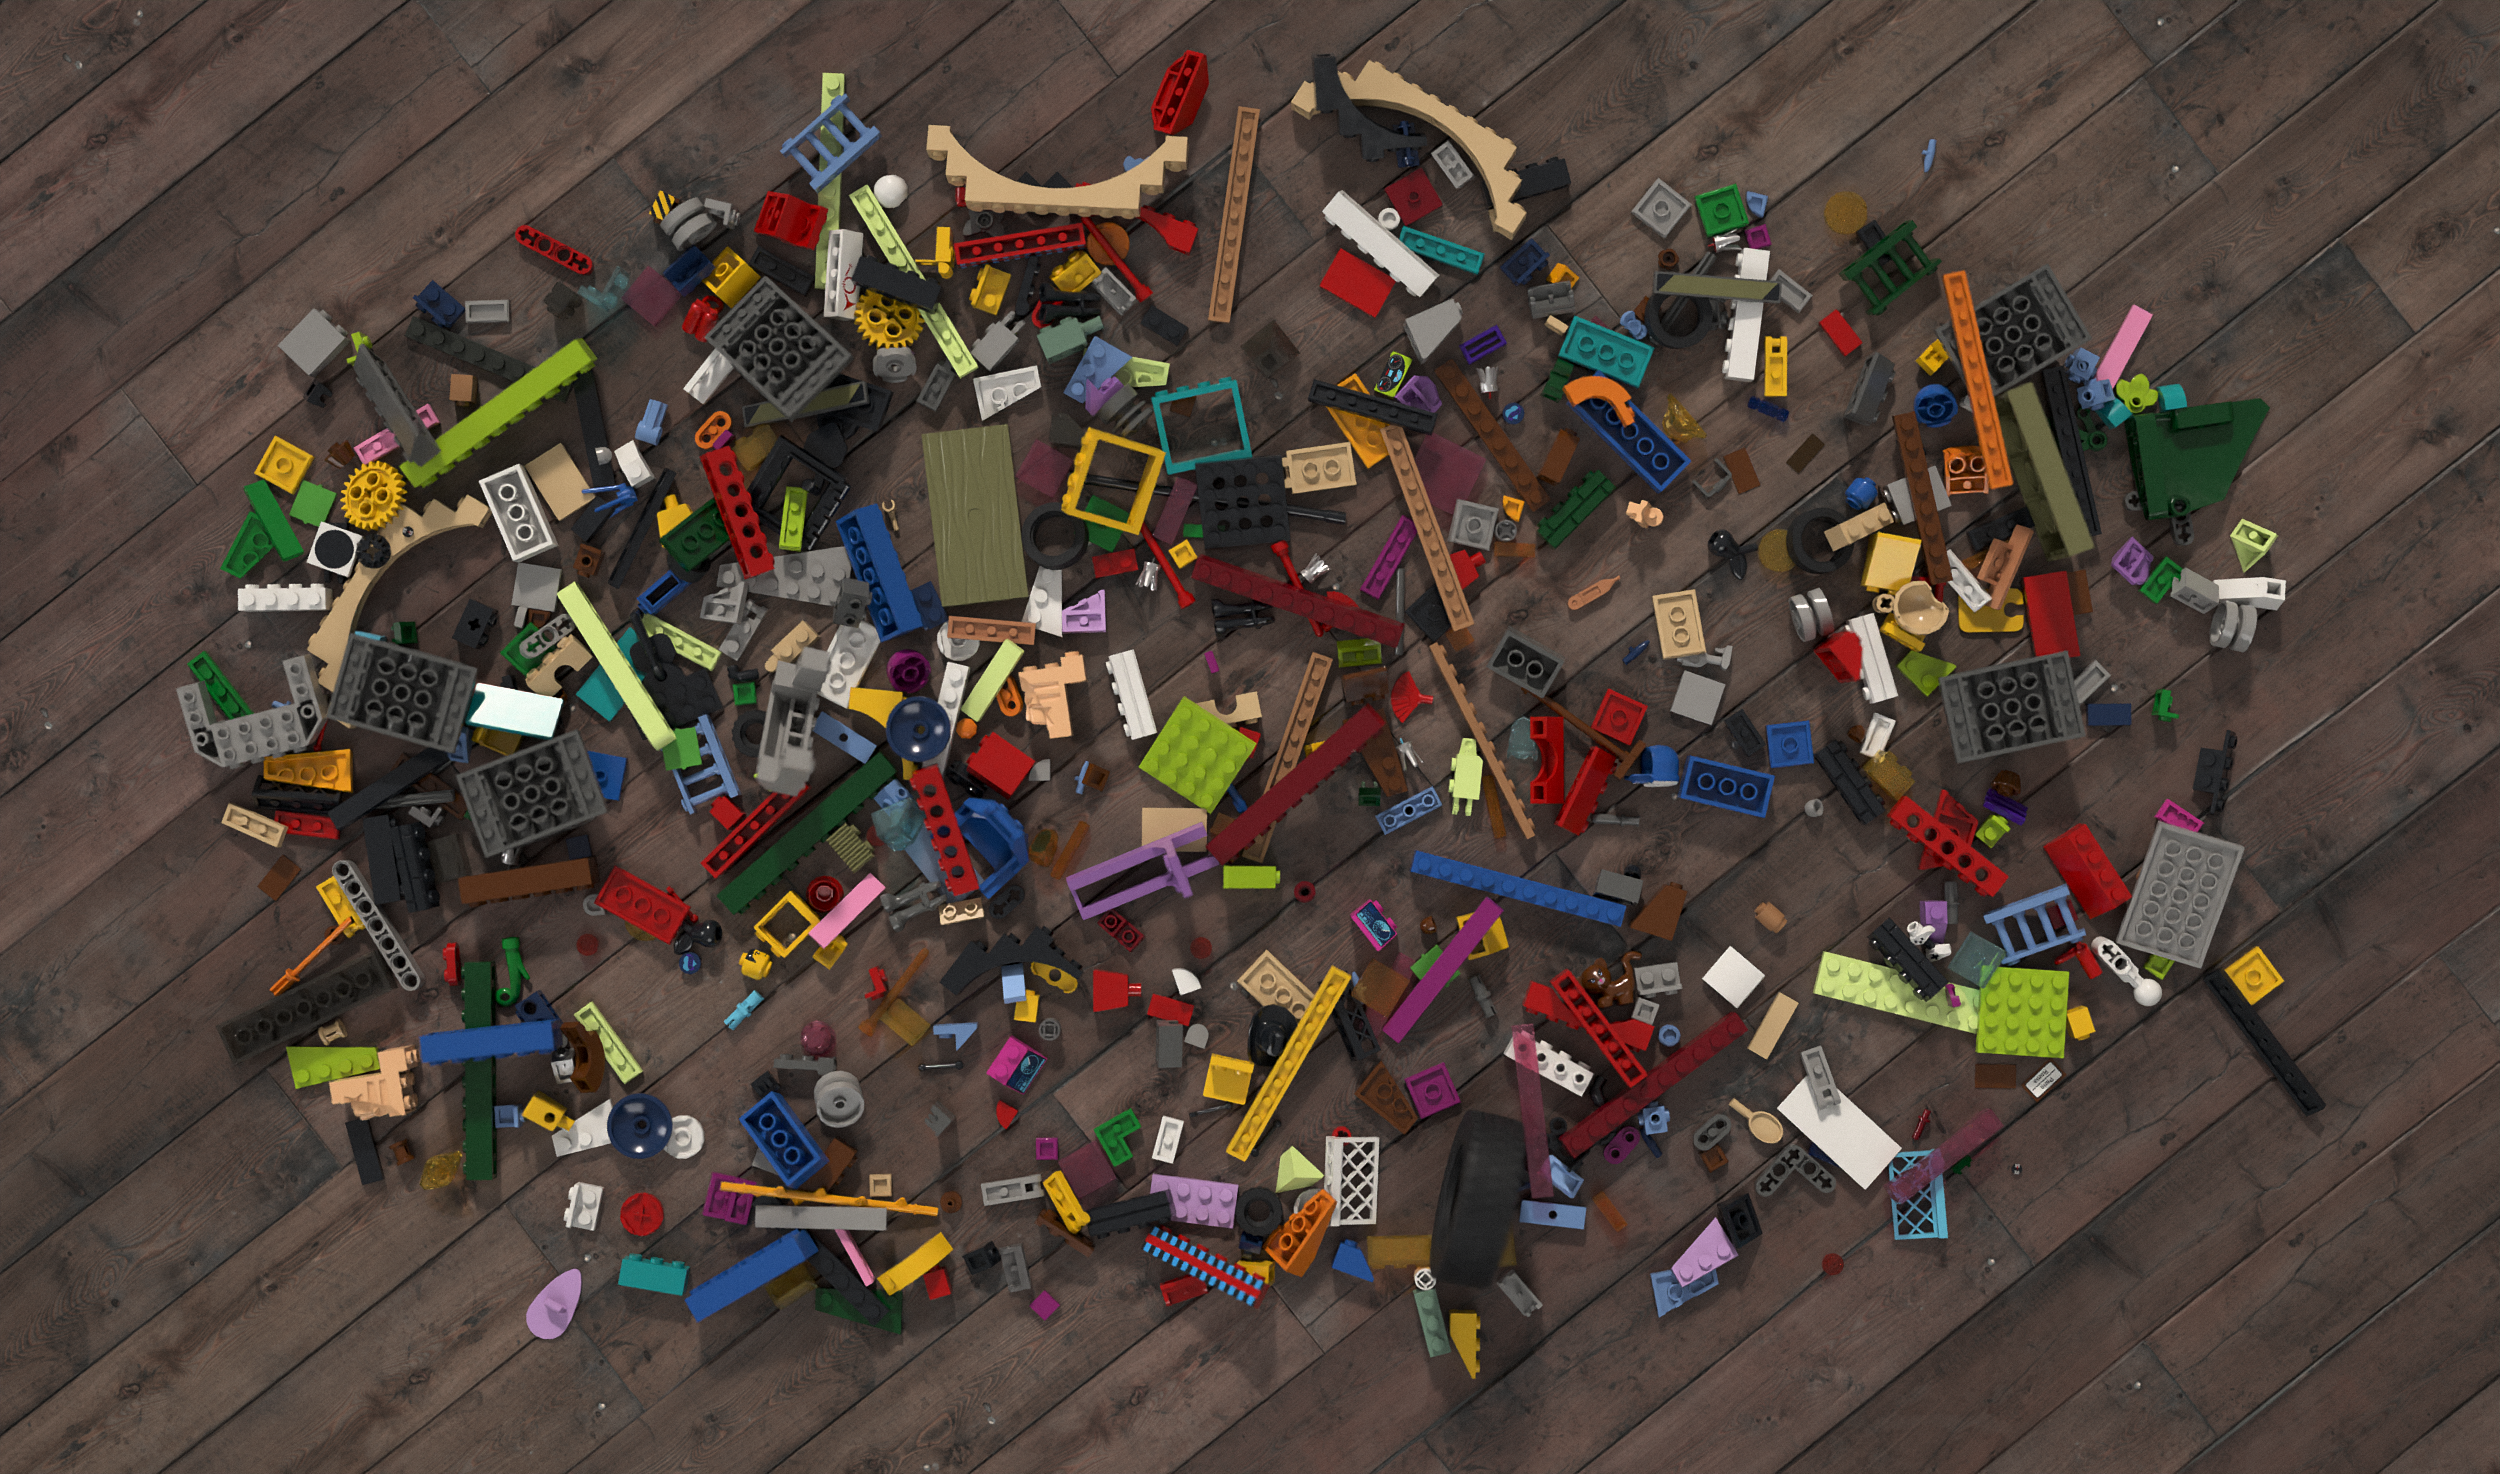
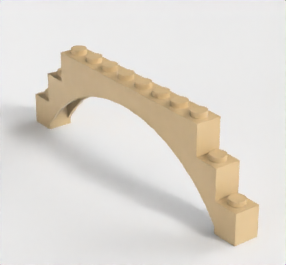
(1487, 150)
(1108, 198)
(336, 627)

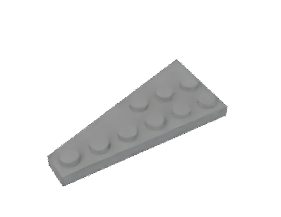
(798, 576)

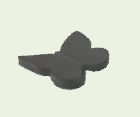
(984, 222)

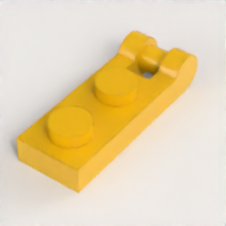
(1775, 367)
(339, 905)
(1066, 1202)

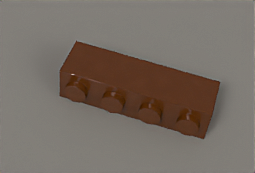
(840, 1156)

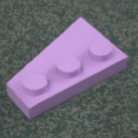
(1704, 1255)

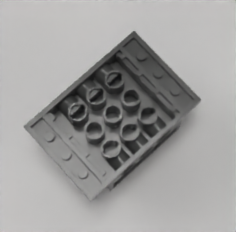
(2021, 329)
(778, 348)
(402, 692)
(2011, 706)
(533, 794)

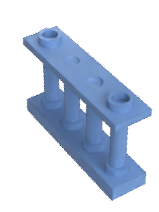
(835, 164)
(721, 768)
(2038, 903)

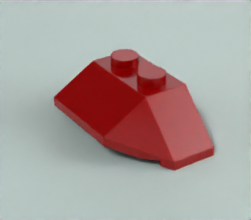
(1180, 93)

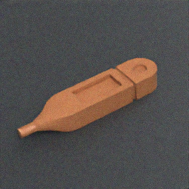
(1591, 593)

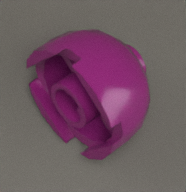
(908, 670)

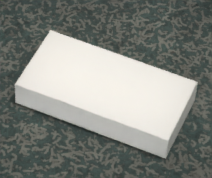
(1877, 735)

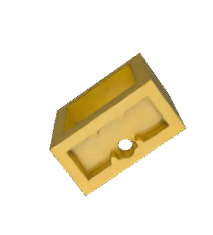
(764, 935)

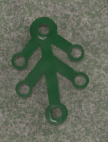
(2087, 436)

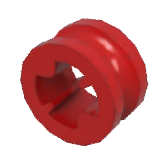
(1344, 1129)

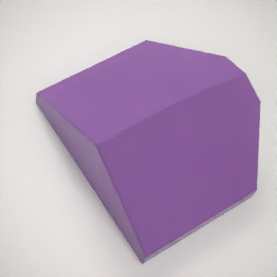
(1420, 393)
(2133, 562)

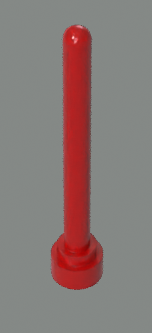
(1141, 291)
(1281, 550)
(1184, 597)

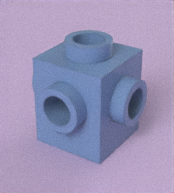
(2081, 365)
(2095, 394)
(892, 794)
(1656, 1125)

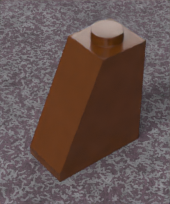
(1558, 457)
(1661, 912)

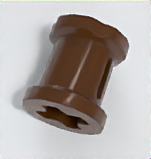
(402, 1152)

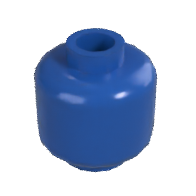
(1861, 493)

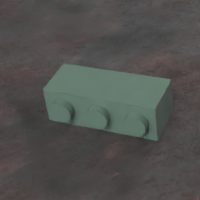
(1432, 1321)

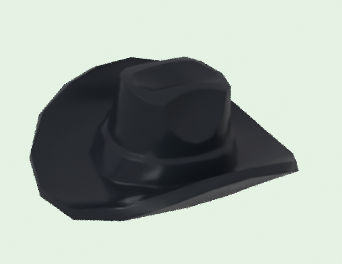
(1269, 1034)

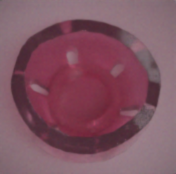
(815, 1037)

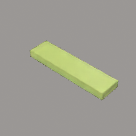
(684, 643)
(992, 680)
(614, 1049)

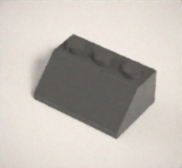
(1870, 389)
(1525, 661)

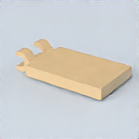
(1319, 468)

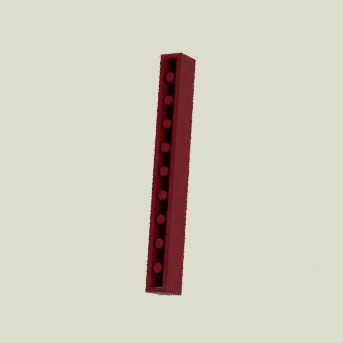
(1298, 600)
(1295, 784)
(1653, 1085)

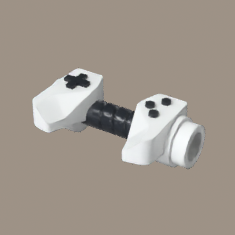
(1920, 935)

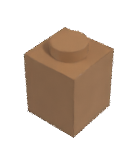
(463, 389)

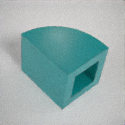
(2171, 397)
(2113, 413)

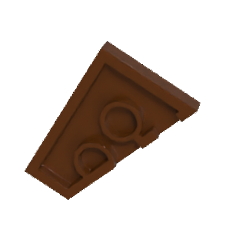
(1386, 1098)
(1058, 1228)

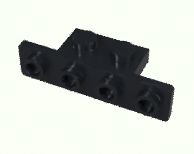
(2213, 772)

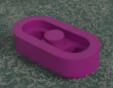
(1621, 1144)

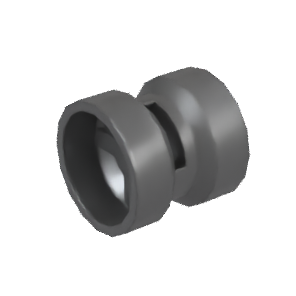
(1507, 528)
(1050, 1029)

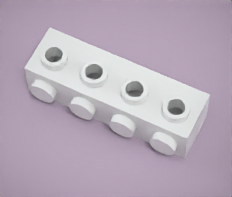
(285, 599)
(1559, 1067)

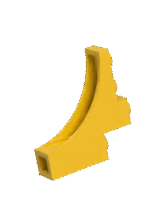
(879, 705)

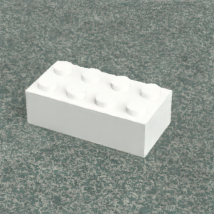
(518, 513)

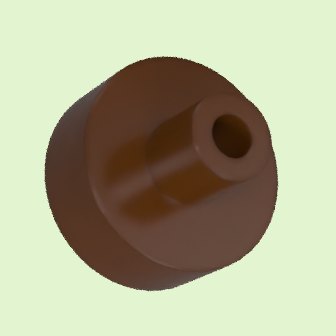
(951, 1196)

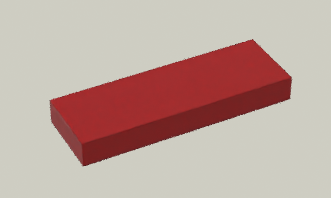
(307, 824)

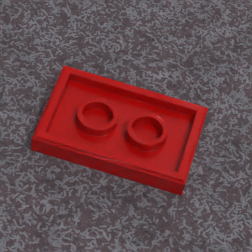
(1357, 283)

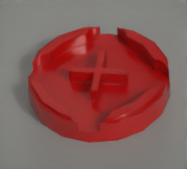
(642, 1214)

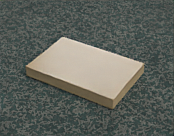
(560, 481)
(1678, 624)
(1166, 821)

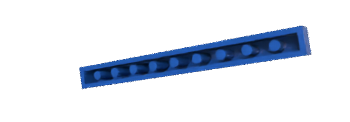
(1517, 888)

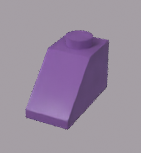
(1935, 915)

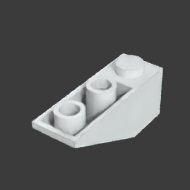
(2254, 592)

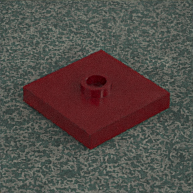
(1413, 197)

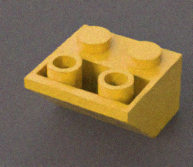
(1492, 941)

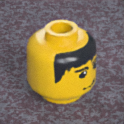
(755, 964)

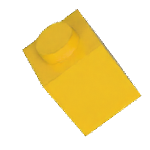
(1027, 1009)
(2079, 1023)

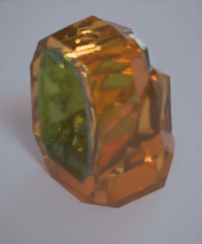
(1044, 847)

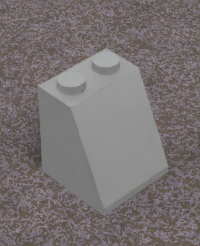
(1432, 327)

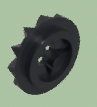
(380, 558)

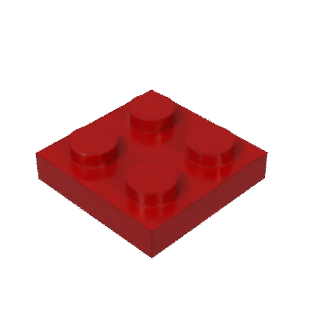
(1618, 717)

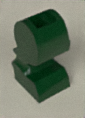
(1557, 380)

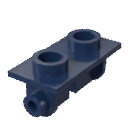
(1405, 156)

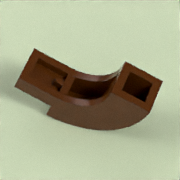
(589, 1056)

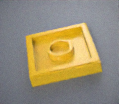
(284, 465)
(2254, 975)

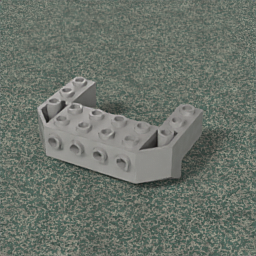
(259, 733)
(785, 755)

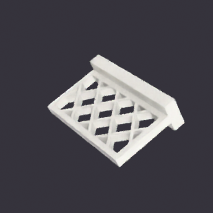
(1333, 1178)

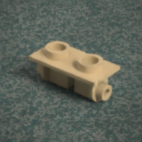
(961, 911)

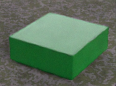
(745, 693)

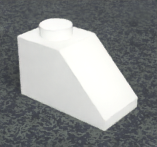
(634, 465)

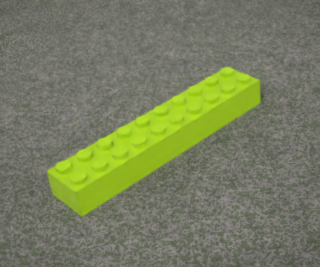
(502, 410)

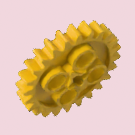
(878, 331)
(369, 492)

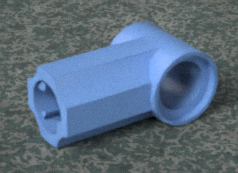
(650, 427)

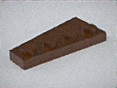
(1383, 760)

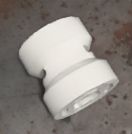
(1422, 1275)

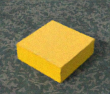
(1183, 554)

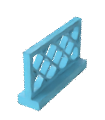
(1937, 1201)

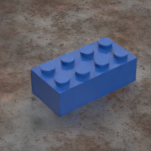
(1725, 786)
(784, 1140)

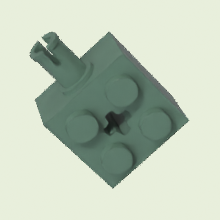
(1067, 337)

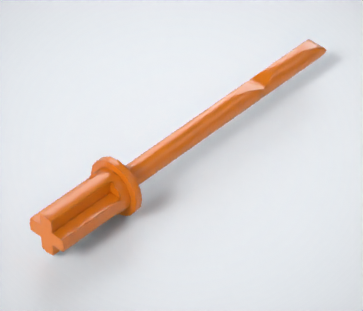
(292, 975)

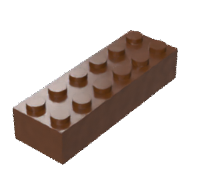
(528, 880)

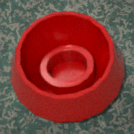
(820, 889)

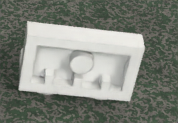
(583, 1206)

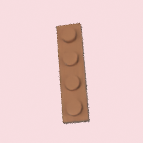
(991, 630)

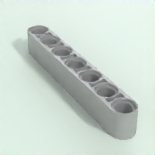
(369, 919)

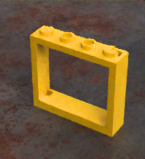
(1144, 490)

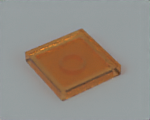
(1380, 987)

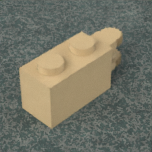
(791, 646)

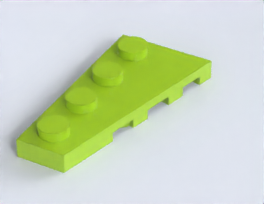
(322, 1064)

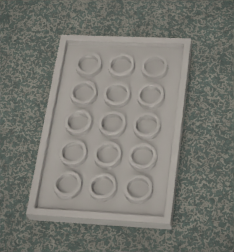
(2179, 894)

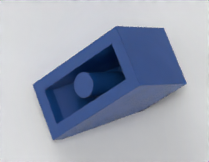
(1351, 1260)

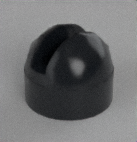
(1632, 868)

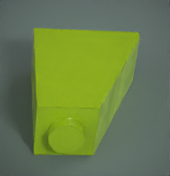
(1250, 876)

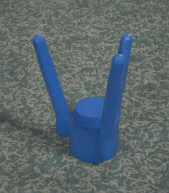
(625, 496)

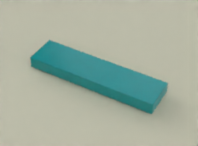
(1442, 250)

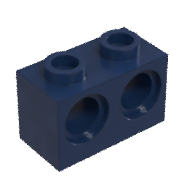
(544, 1009)

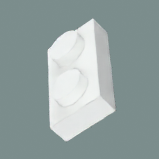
(1167, 1139)

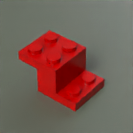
(791, 220)

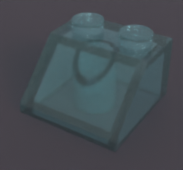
(899, 824)

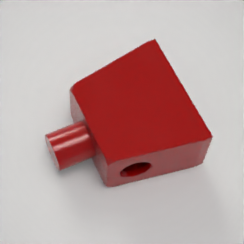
(1466, 566)
(1112, 990)

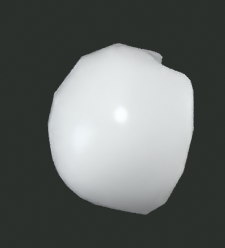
(890, 191)

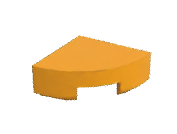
(1512, 507)

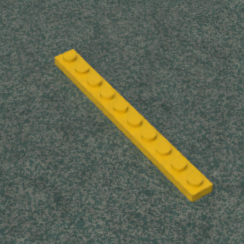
(1288, 1063)

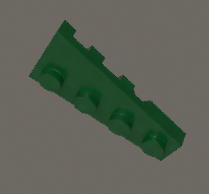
(833, 1302)

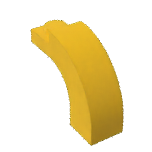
(915, 1264)

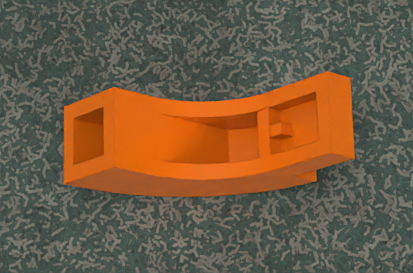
(1604, 389)

